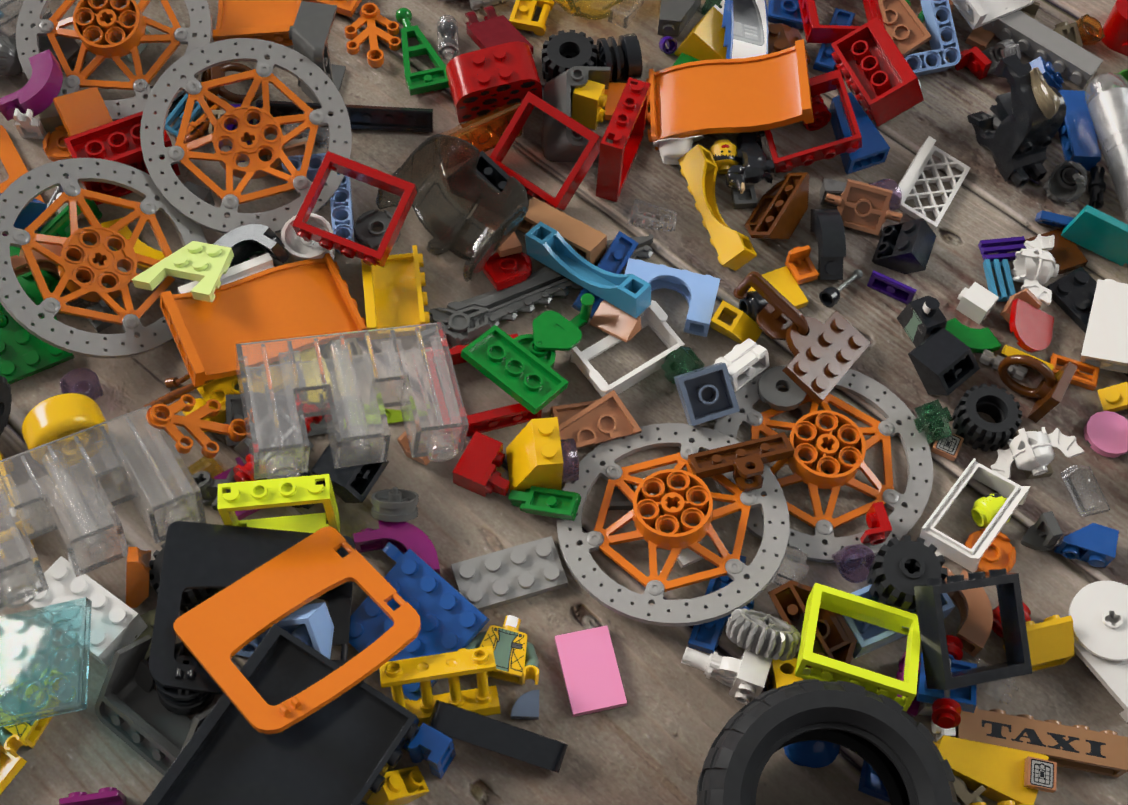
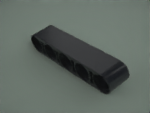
(497, 736)

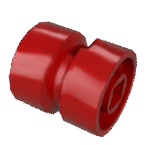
(821, 114)

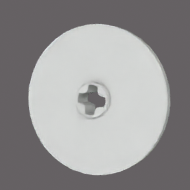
(1089, 612)

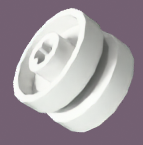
(300, 249)

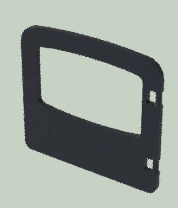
(215, 558)

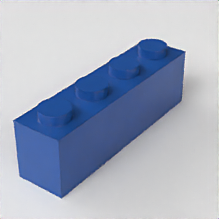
(1077, 131)

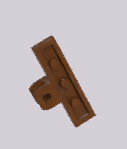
(743, 459)

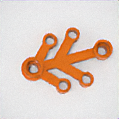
(370, 14)
(194, 424)

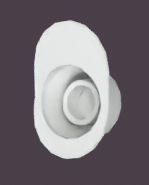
(675, 148)

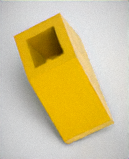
(734, 323)
(400, 787)

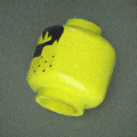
(986, 508)

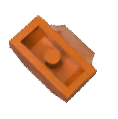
(137, 576)

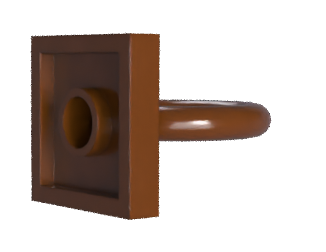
(218, 72)
(1049, 390)

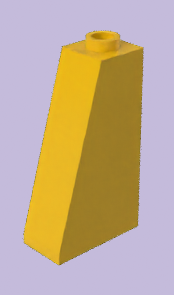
(989, 765)

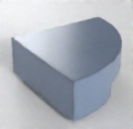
(526, 706)

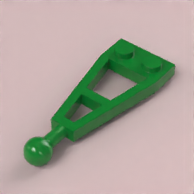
(424, 80)

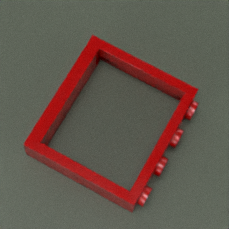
(830, 33)
(819, 85)
(627, 133)
(580, 168)
(370, 176)
(494, 418)

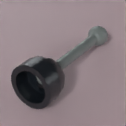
(831, 295)

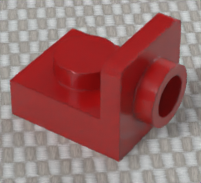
(975, 61)
(879, 522)

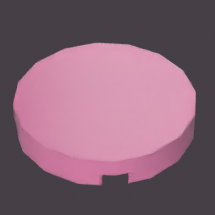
(1107, 433)

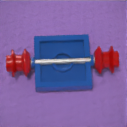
(948, 703)

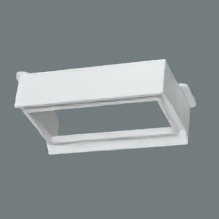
(656, 319)
(951, 548)

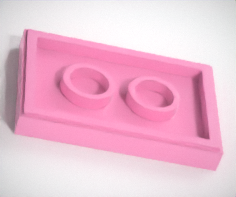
(590, 671)

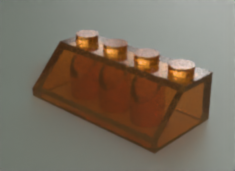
(486, 129)

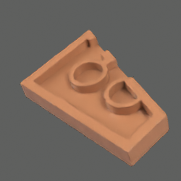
(903, 25)
(600, 422)

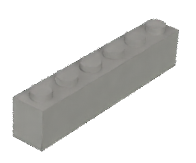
(1039, 40)

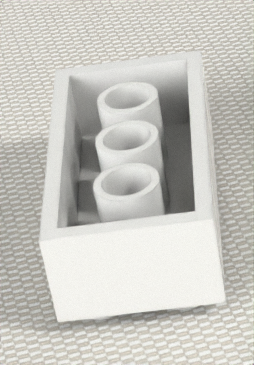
(112, 620)

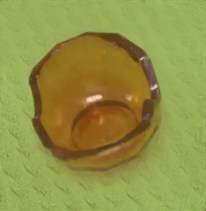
(1090, 30)

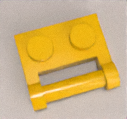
(524, 12)

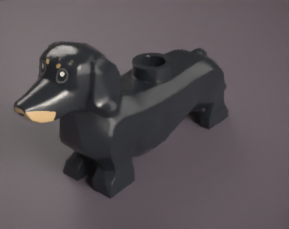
(752, 161)

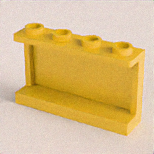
(395, 292)

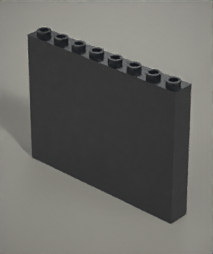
(321, 760)

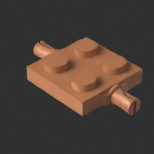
(864, 206)

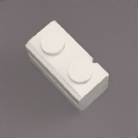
(745, 362)

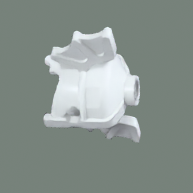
(1036, 266)
(1034, 451)

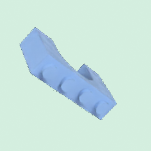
(696, 288)

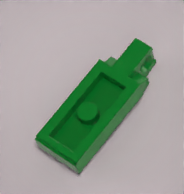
(547, 502)

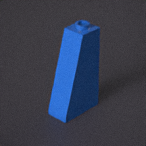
(874, 147)

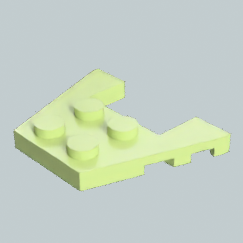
(193, 262)

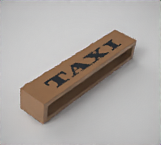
(1069, 746)

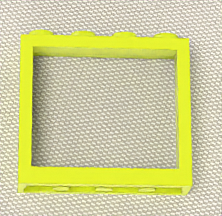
(280, 493)
(870, 612)

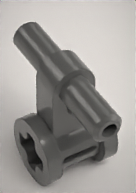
(209, 486)

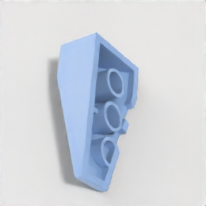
(309, 624)

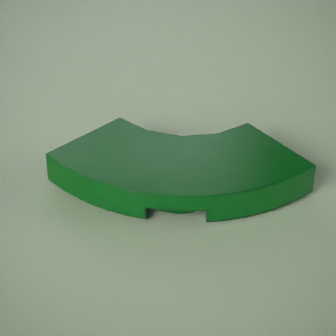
(975, 339)

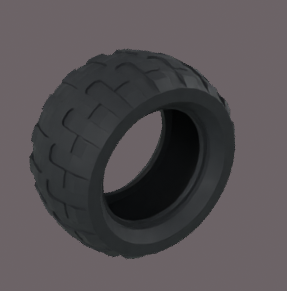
(830, 712)

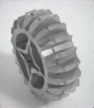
(763, 634)

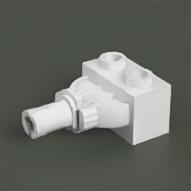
(743, 676)

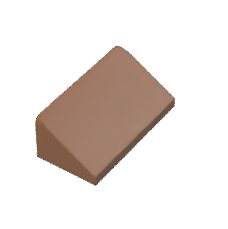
(616, 322)

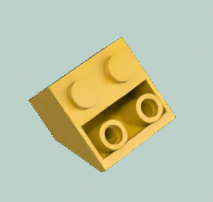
(1050, 642)

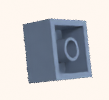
(706, 394)

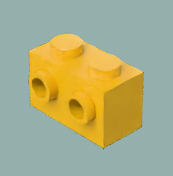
(589, 104)

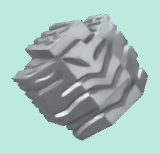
(1001, 50)

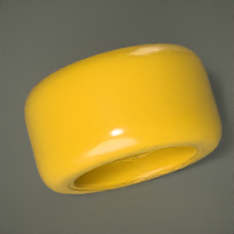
(59, 418)

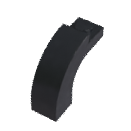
(253, 240)
(831, 240)

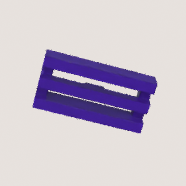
(1001, 247)

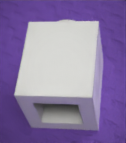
(976, 302)

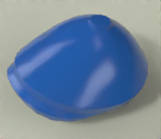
(812, 753)

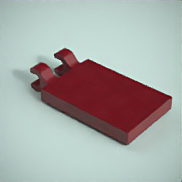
(493, 30)

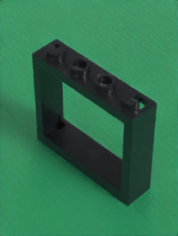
(934, 636)

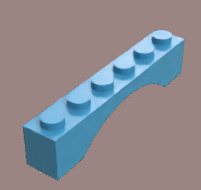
(623, 291)

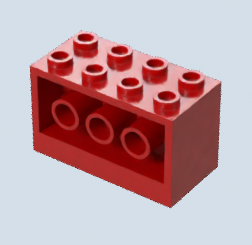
(876, 72)
(113, 142)

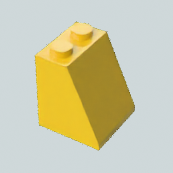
(705, 38)
(536, 456)

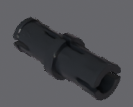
(1096, 187)

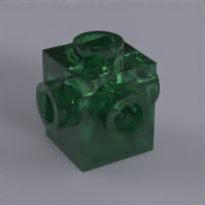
(681, 362)
(933, 421)

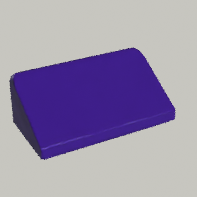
(891, 287)

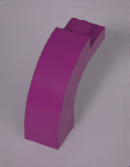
(40, 89)
(400, 534)

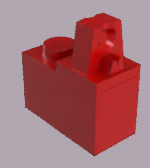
(478, 466)

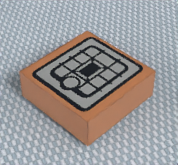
(948, 447)
(1040, 774)

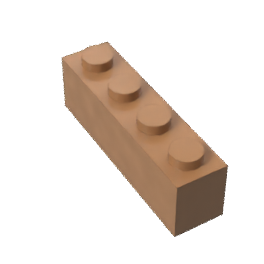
(582, 238)

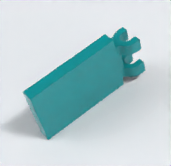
(1099, 234)

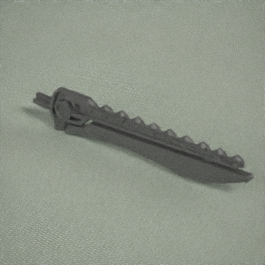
(474, 316)

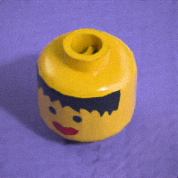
(724, 155)

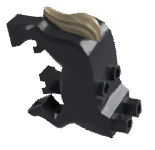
(1028, 123)

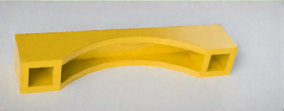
(700, 172)

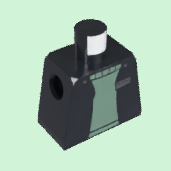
(922, 319)

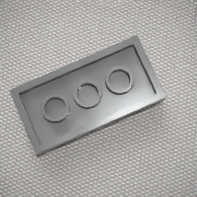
(510, 574)

